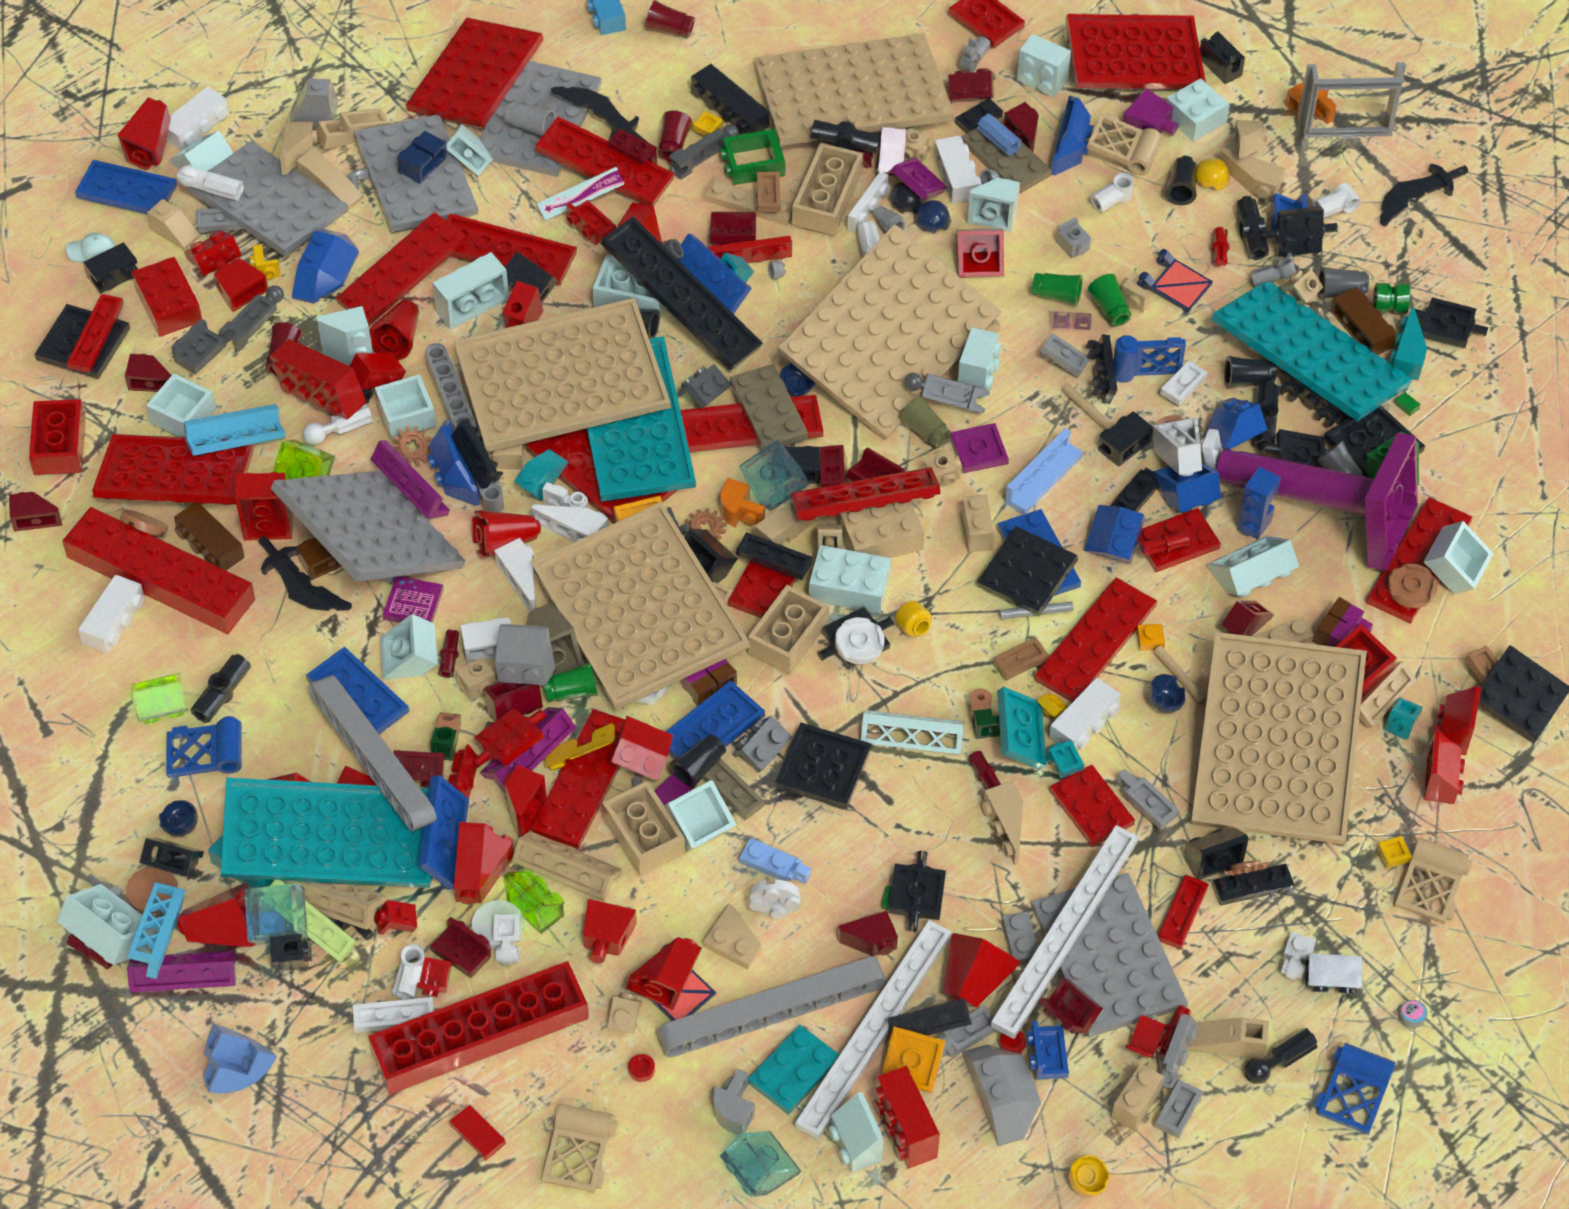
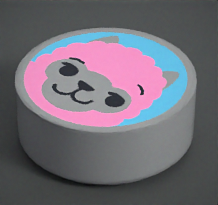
(1413, 1013)

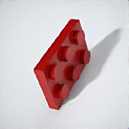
(987, 19)
(1200, 533)
(758, 589)
(1091, 805)

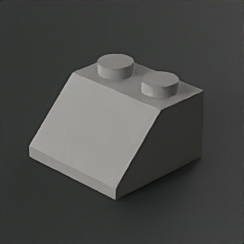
(524, 654)

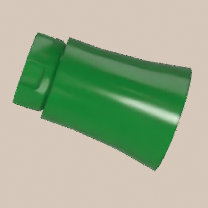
(1058, 287)
(1110, 299)
(571, 684)

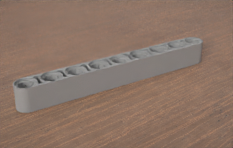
(457, 408)
(372, 753)
(771, 1006)

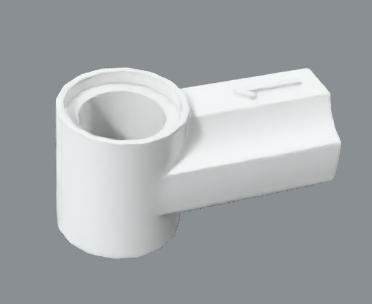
(1118, 191)
(1340, 199)
(409, 973)

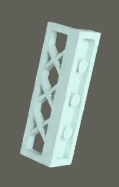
(912, 722)

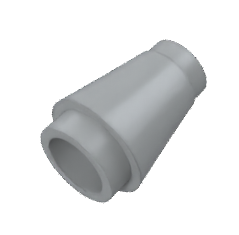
(888, 218)

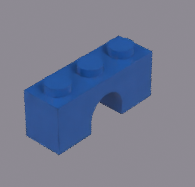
(1256, 508)

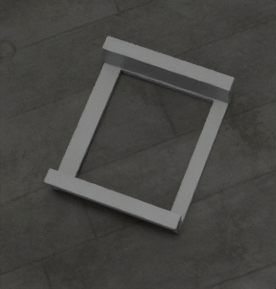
(1313, 85)

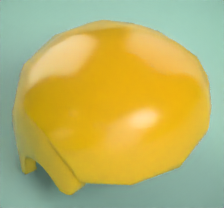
(1212, 173)
(1088, 1175)

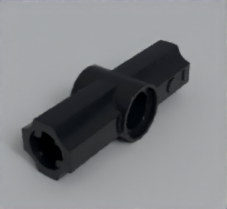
(844, 136)
(1251, 226)
(1268, 401)
(213, 697)

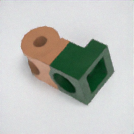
(983, 721)
(446, 734)

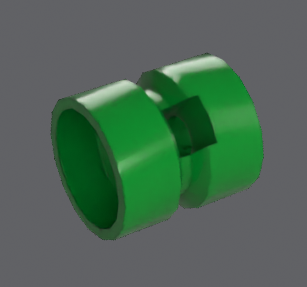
(1394, 298)

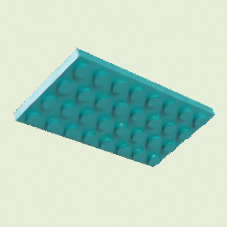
(1312, 350)
(644, 451)
(317, 834)

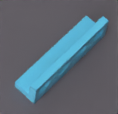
(233, 428)
(164, 931)

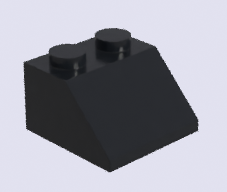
(711, 554)
(1215, 852)

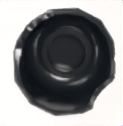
(905, 198)

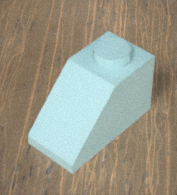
(469, 150)

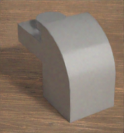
(730, 1108)

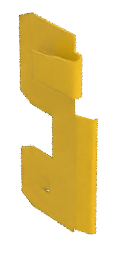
(570, 750)

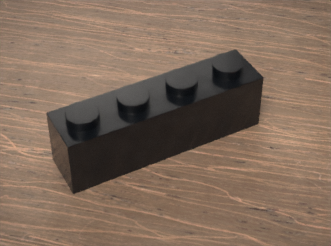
(729, 100)

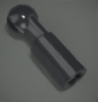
(1283, 1054)

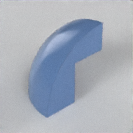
(234, 1060)

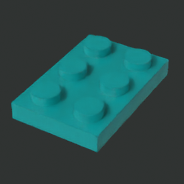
(1021, 728)
(793, 1069)

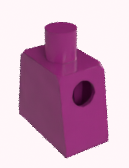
(1152, 113)

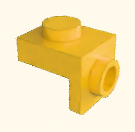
(269, 268)

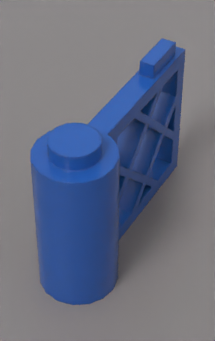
(1130, 357)
(224, 745)
(1361, 1067)

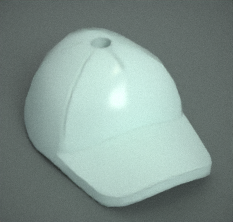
(88, 247)

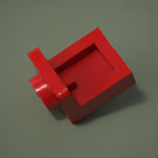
(396, 916)
(434, 976)

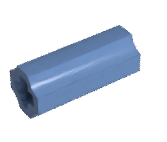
(999, 134)

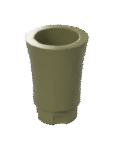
(925, 422)

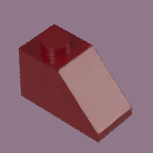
(1023, 123)
(145, 373)
(32, 512)
(1246, 618)
(870, 934)

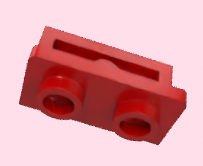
(589, 221)
(208, 252)

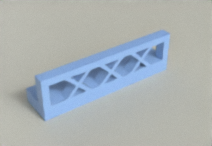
(1042, 473)

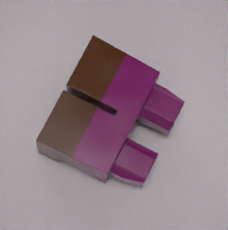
(1339, 623)
(709, 680)

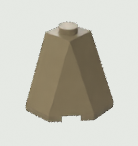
(562, 637)

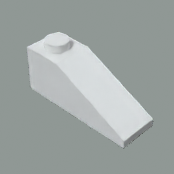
(569, 522)
(515, 564)

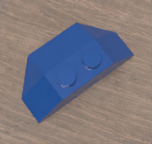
(1072, 136)
(323, 265)
(451, 467)

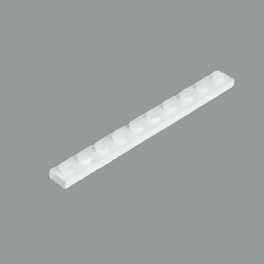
(1064, 932)
(873, 1030)

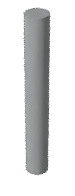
(1050, 608)

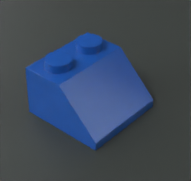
(1237, 422)
(1189, 491)
(1115, 533)

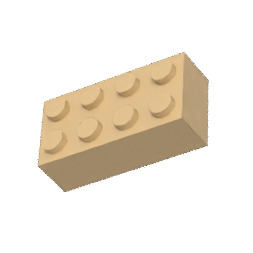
(827, 189)

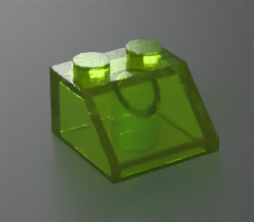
(302, 460)
(159, 698)
(534, 899)

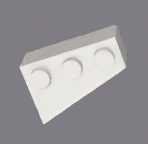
(1179, 445)

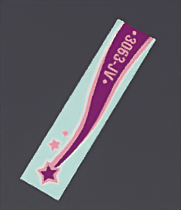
(580, 193)

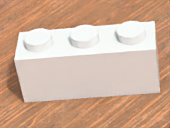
(196, 118)
(956, 168)
(111, 614)
(1086, 715)

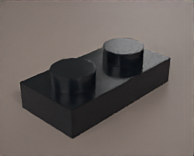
(969, 119)

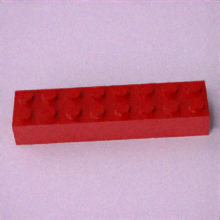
(161, 569)
(478, 1027)

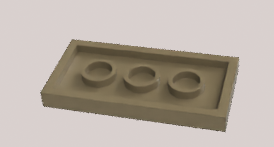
(1020, 166)
(768, 406)

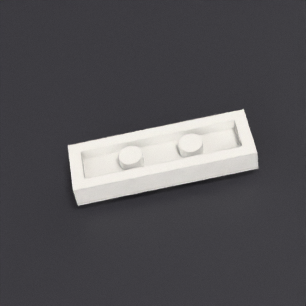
(868, 202)
(383, 1015)

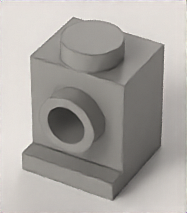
(1073, 238)

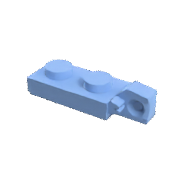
(774, 862)

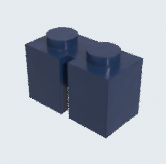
(422, 157)

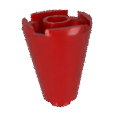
(396, 330)
(497, 529)

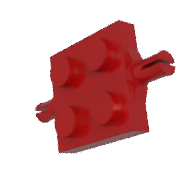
(508, 737)

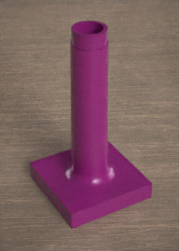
(1384, 500)

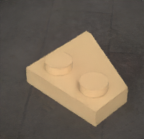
(733, 939)

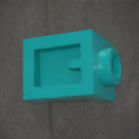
(1403, 718)
(1065, 758)

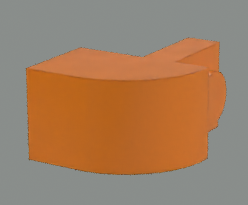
(1324, 108)
(736, 504)

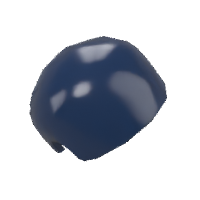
(933, 216)
(796, 381)
(1166, 694)
(178, 818)

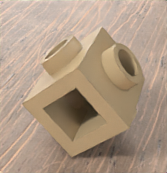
(916, 145)
(1303, 286)
(944, 466)
(476, 676)

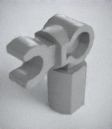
(973, 53)
(1270, 273)

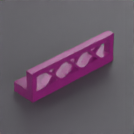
(408, 481)
(554, 728)
(185, 972)

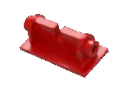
(466, 771)

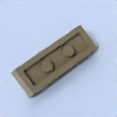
(734, 790)

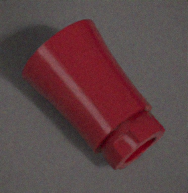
(669, 20)
(674, 133)
(279, 334)

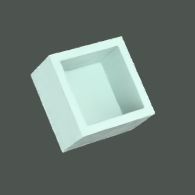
(1043, 65)
(1198, 109)
(980, 359)
(179, 402)
(404, 405)
(1458, 557)
(700, 815)

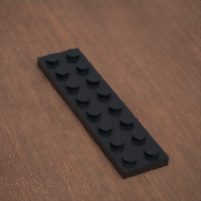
(681, 293)

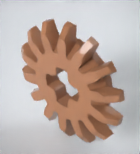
(420, 441)
(707, 517)
(1246, 867)

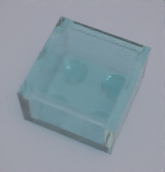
(275, 912)

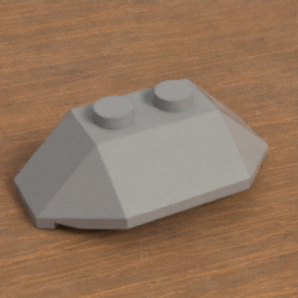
(1004, 1091)

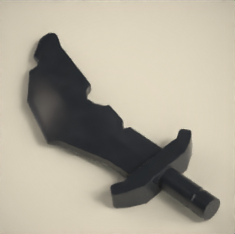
(600, 106)
(1398, 197)
(297, 582)

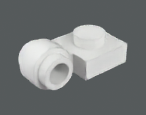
(558, 496)
(507, 929)
(1295, 955)

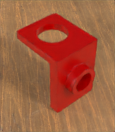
(1146, 1036)

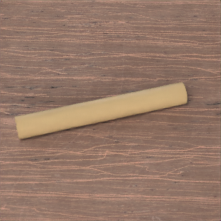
(1087, 407)
(1180, 675)

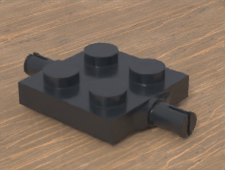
(1299, 231)
(1449, 322)
(1297, 447)
(830, 631)
(917, 891)

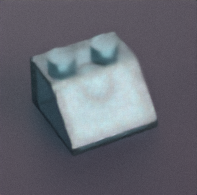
(773, 475)
(759, 1163)

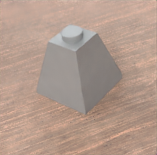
(316, 102)

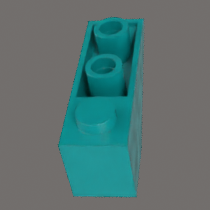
(1411, 347)

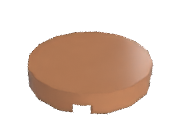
(144, 522)
(1412, 586)
(142, 883)

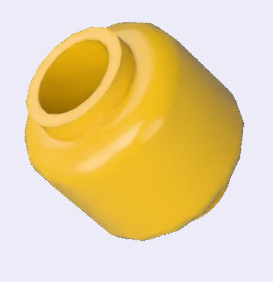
(913, 618)

